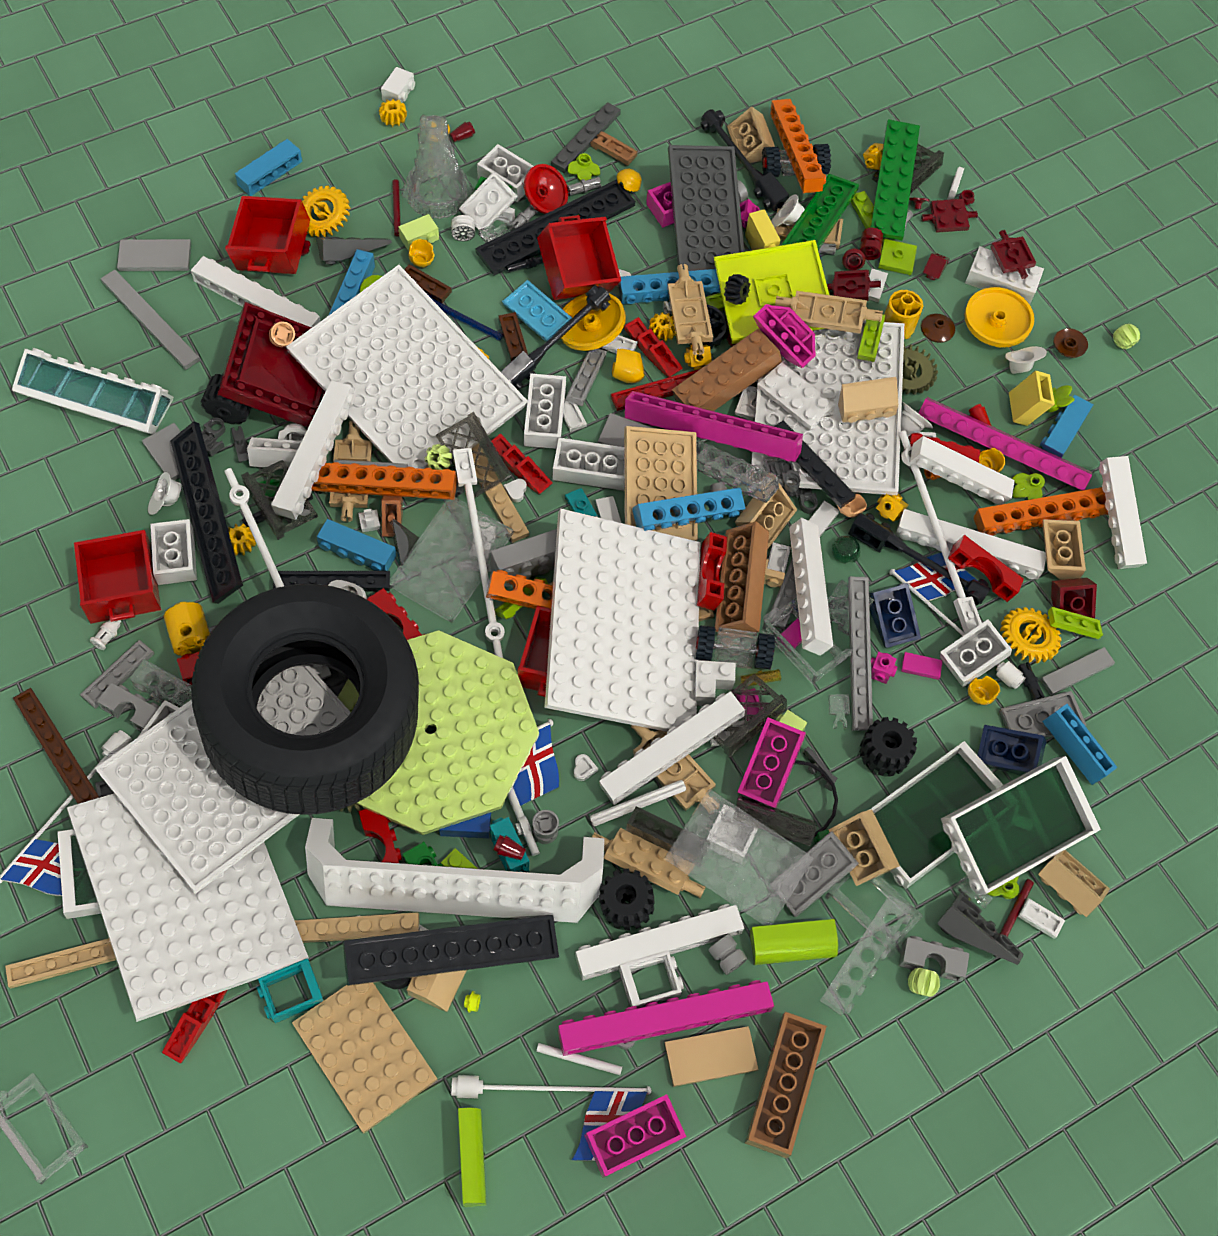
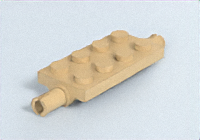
(689, 311)
(830, 311)
(354, 449)
(686, 769)
(647, 858)

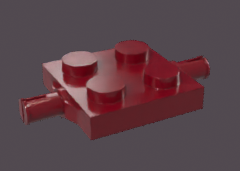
(949, 215)
(1013, 254)
(853, 284)

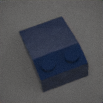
(894, 615)
(1011, 749)

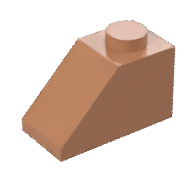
(391, 508)

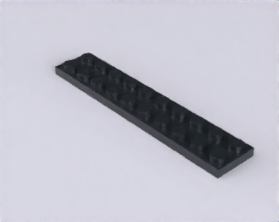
(523, 241)
(206, 513)
(449, 950)

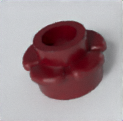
(968, 197)

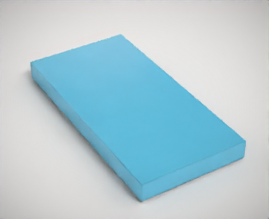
(536, 310)

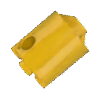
(904, 308)
(186, 627)

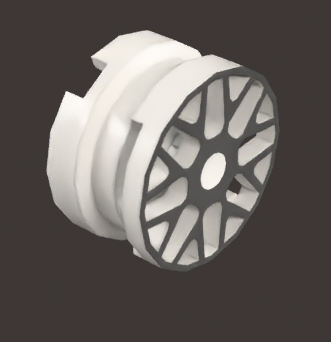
(463, 226)

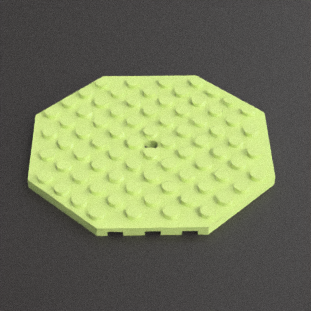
(478, 740)

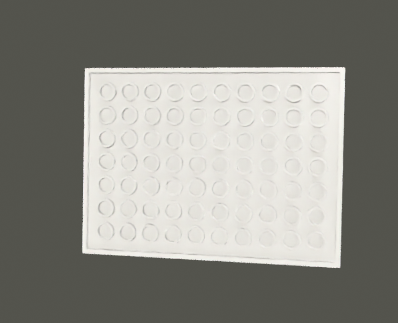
(407, 370)
(858, 452)
(623, 623)
(184, 800)
(163, 934)

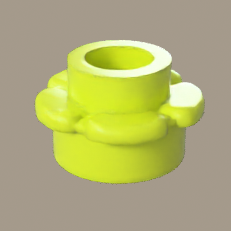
(472, 1002)

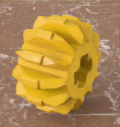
(392, 112)
(663, 326)
(241, 539)

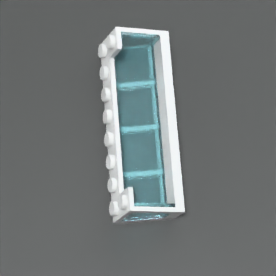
(91, 392)

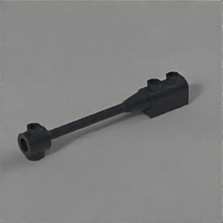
(765, 185)
(525, 364)
(880, 536)

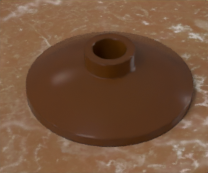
(938, 328)
(1070, 343)

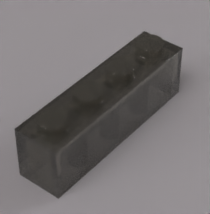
(653, 828)

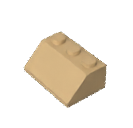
(751, 134)
(868, 399)
(770, 515)
(1064, 548)
(867, 845)
(1074, 882)
(436, 989)

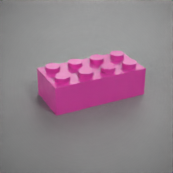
(660, 204)
(771, 762)
(634, 1135)

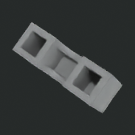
(118, 699)
(952, 960)

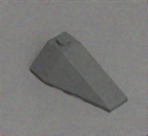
(337, 249)
(966, 924)

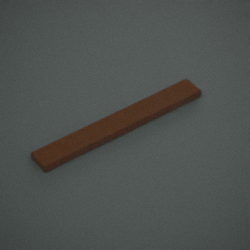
(55, 747)

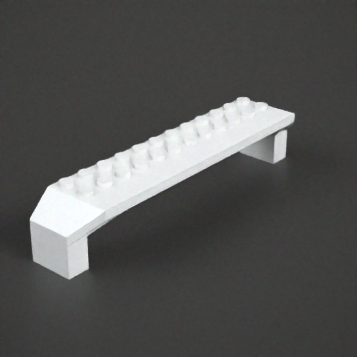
(452, 888)

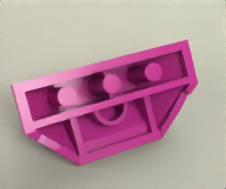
(787, 333)

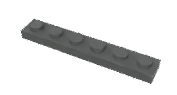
(582, 140)

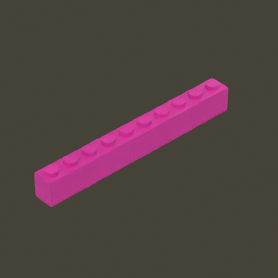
(714, 426)
(1006, 443)
(665, 1018)

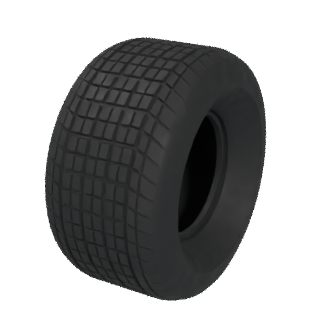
(293, 629)

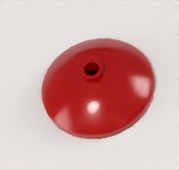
(545, 188)

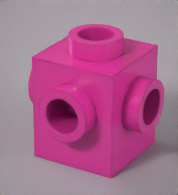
(745, 208)
(883, 667)

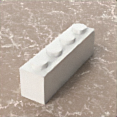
(265, 451)

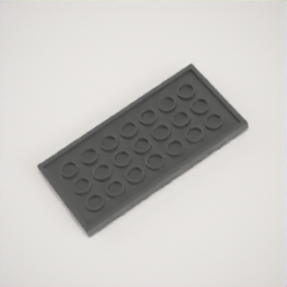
(705, 204)

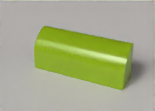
(794, 941)
(472, 1157)

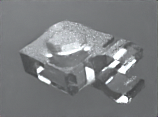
(965, 889)

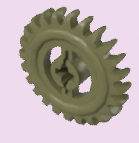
(911, 362)

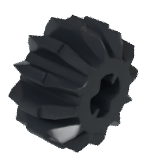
(737, 289)

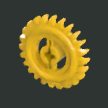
(334, 218)
(1018, 641)

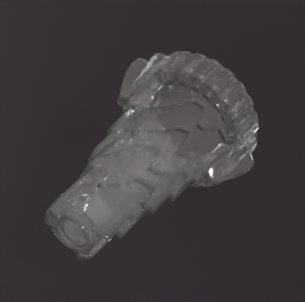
(436, 181)

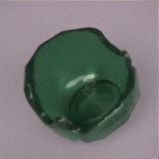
(846, 549)

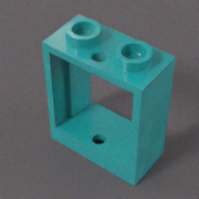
(504, 827)
(282, 974)

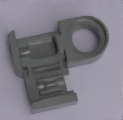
(210, 436)
(786, 469)
(804, 494)

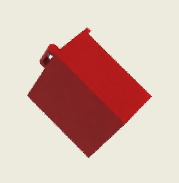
(268, 234)
(578, 256)
(116, 577)
(534, 660)

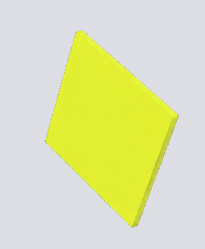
(770, 274)

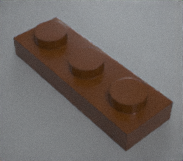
(430, 285)
(512, 335)

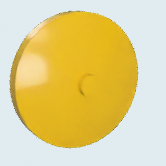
(999, 317)
(596, 327)

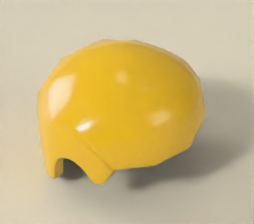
(630, 178)
(421, 253)
(992, 459)
(983, 690)

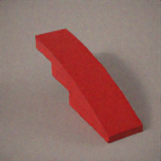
(653, 349)
(521, 466)
(191, 1026)

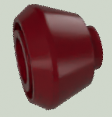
(853, 259)

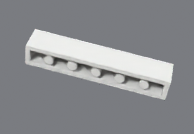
(961, 470)
(1122, 512)

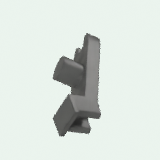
(240, 444)
(814, 759)

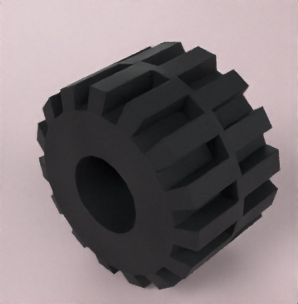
(222, 407)
(888, 746)
(631, 888)

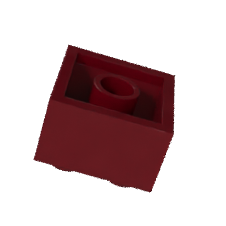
(1075, 596)

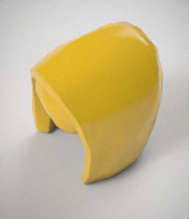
(628, 366)

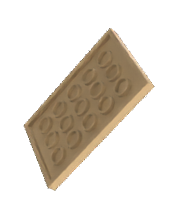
(660, 467)
(364, 1053)

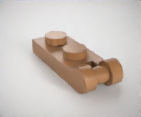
(614, 148)

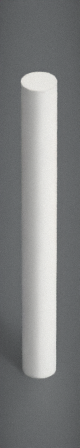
(580, 1059)

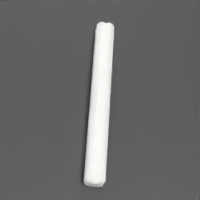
(641, 801)

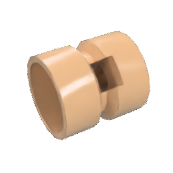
(281, 334)

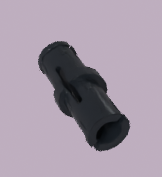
(1031, 681)

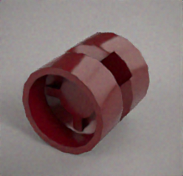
(871, 243)

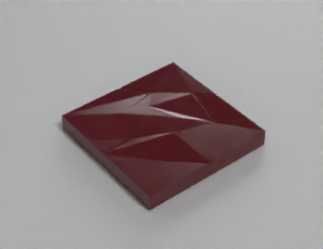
(267, 374)

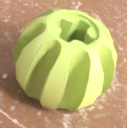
(1126, 336)
(438, 457)
(924, 982)

